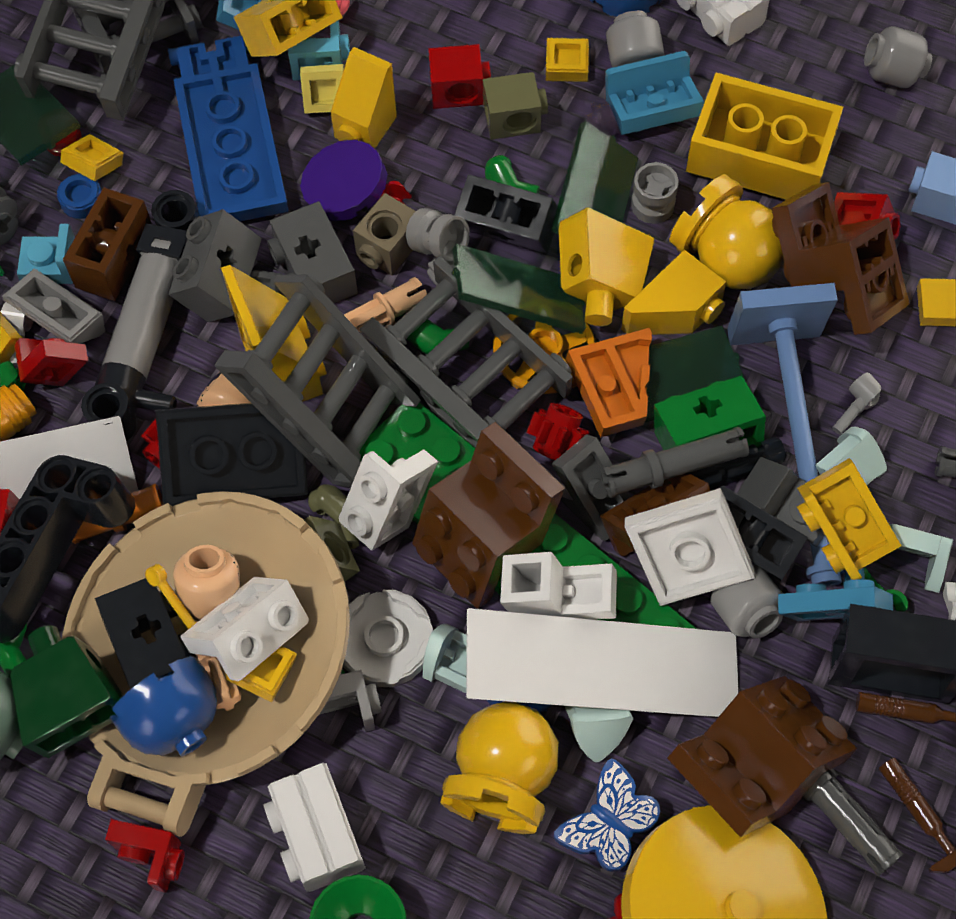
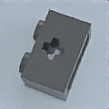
(210, 245)
(311, 247)

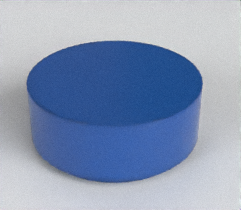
(78, 195)

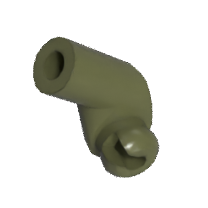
(331, 500)

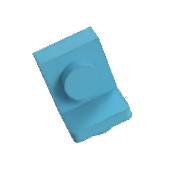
(319, 51)
(46, 255)

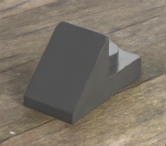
(584, 489)
(776, 492)

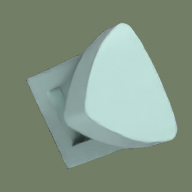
(861, 449)
(927, 545)
(446, 657)
(598, 729)

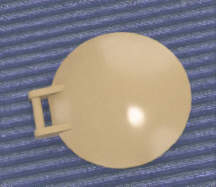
(266, 544)

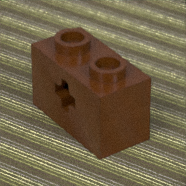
(107, 244)

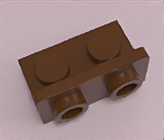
(647, 499)

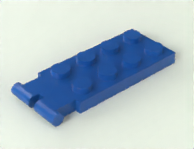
(227, 131)

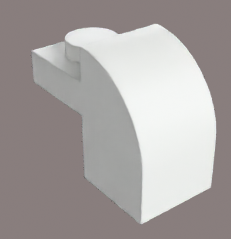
(544, 587)

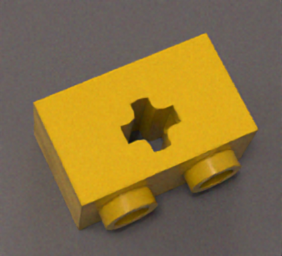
(281, 24)

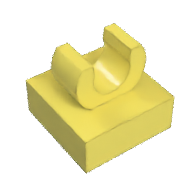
(320, 86)

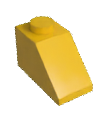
(364, 99)
(676, 299)

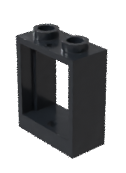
(895, 654)

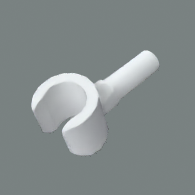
(19, 322)

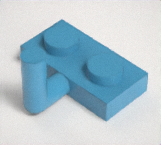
(817, 603)

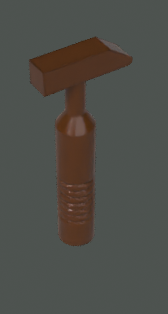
(902, 708)
(920, 811)

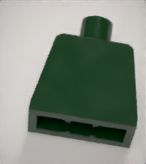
(61, 692)

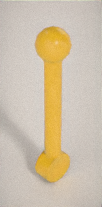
(157, 576)

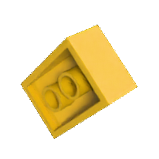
(255, 311)

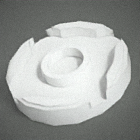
(387, 637)

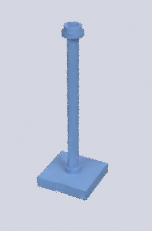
(783, 317)

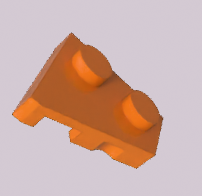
(614, 380)

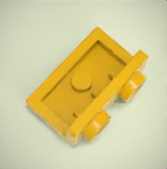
(848, 518)

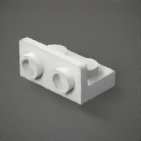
(385, 496)
(248, 626)

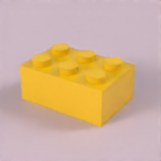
(762, 137)

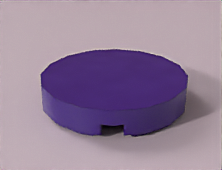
(344, 179)

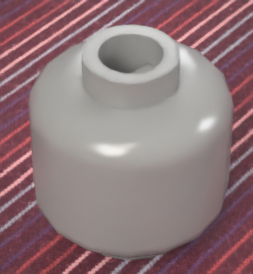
(633, 38)
(897, 57)
(749, 606)

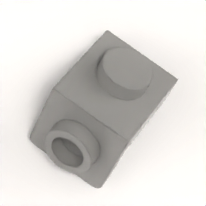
(352, 691)

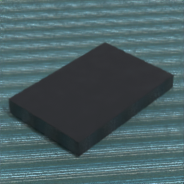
(225, 452)

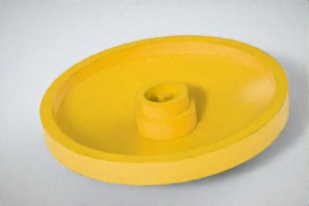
(705, 871)

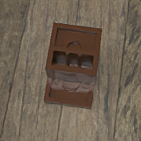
(853, 256)
(486, 511)
(762, 754)

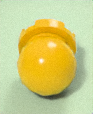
(730, 235)
(504, 763)

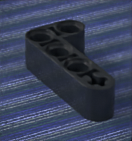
(44, 526)

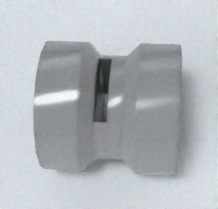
(654, 192)
(436, 233)

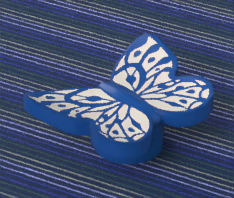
(611, 820)

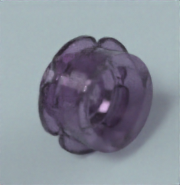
(603, 119)

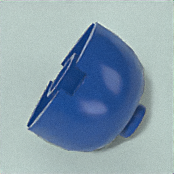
(168, 711)

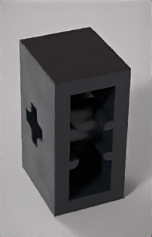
(507, 213)
(767, 539)
(132, 612)

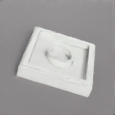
(690, 547)

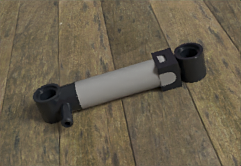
(143, 318)

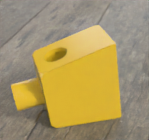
(602, 262)

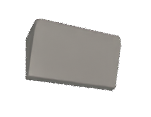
(55, 308)

